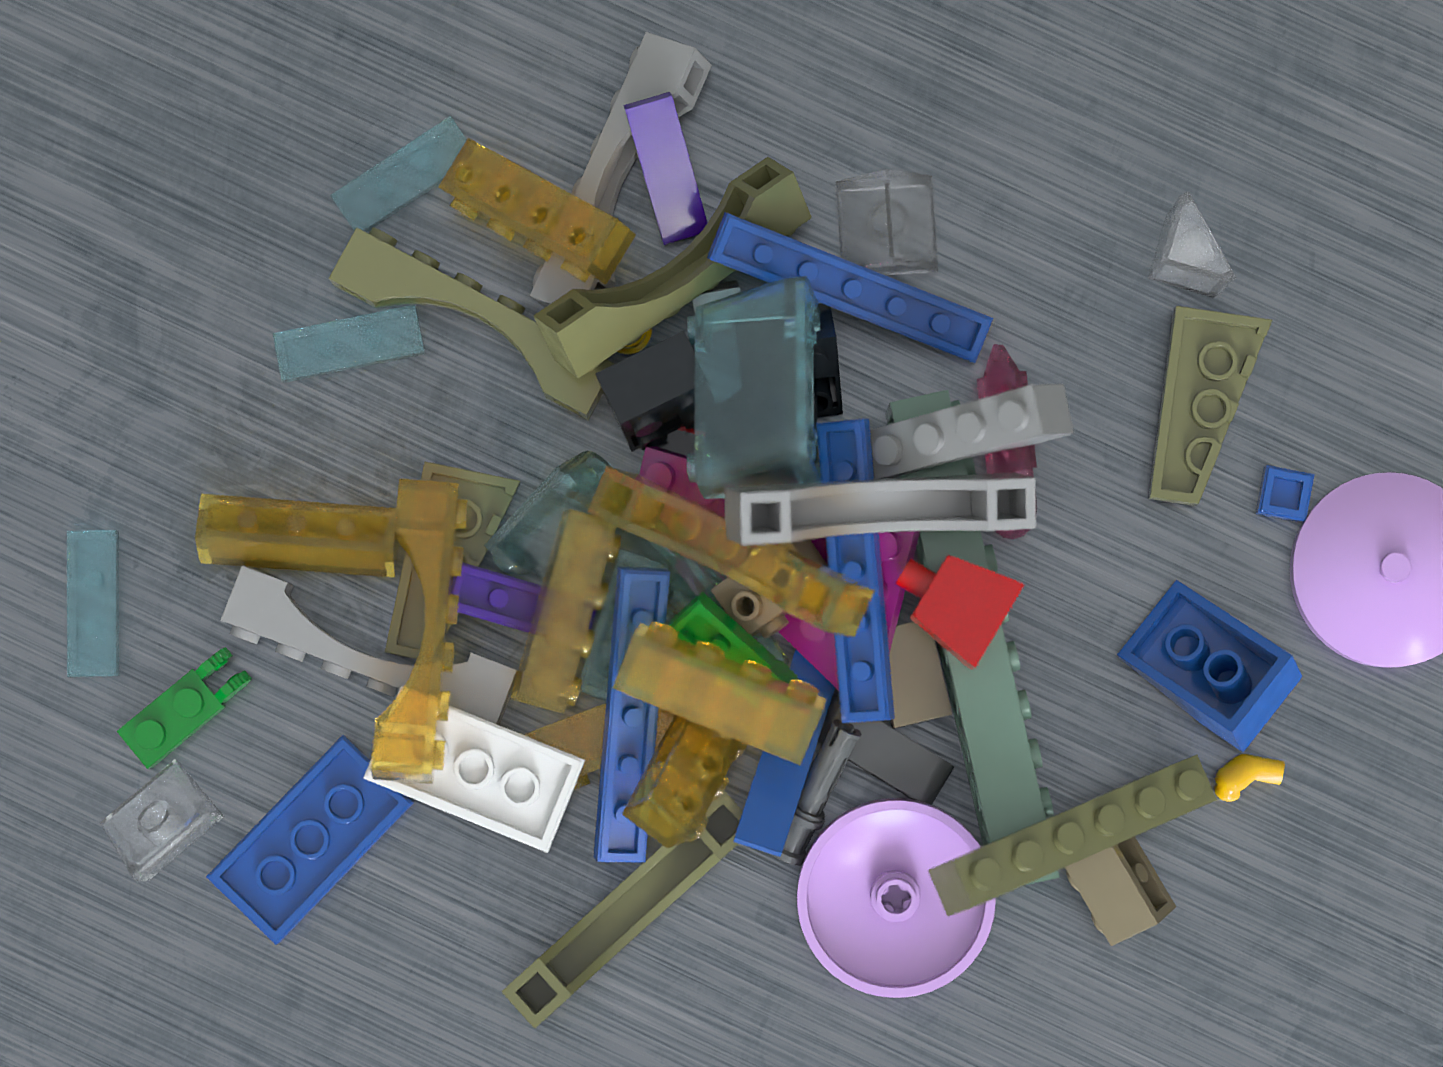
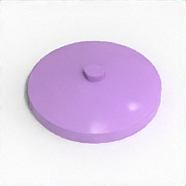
(1373, 570)
(875, 907)

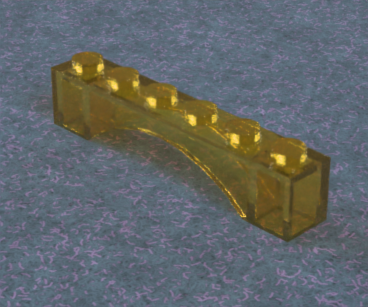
(696, 532)
(408, 729)

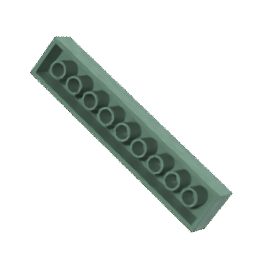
(985, 699)

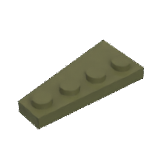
(1202, 387)
(487, 505)

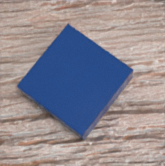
(1284, 494)

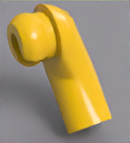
(1244, 770)

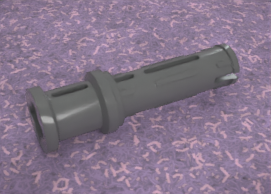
(817, 789)

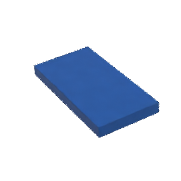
(308, 841)

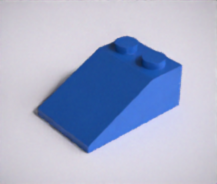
(1211, 665)

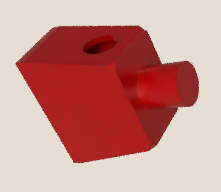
(960, 604)

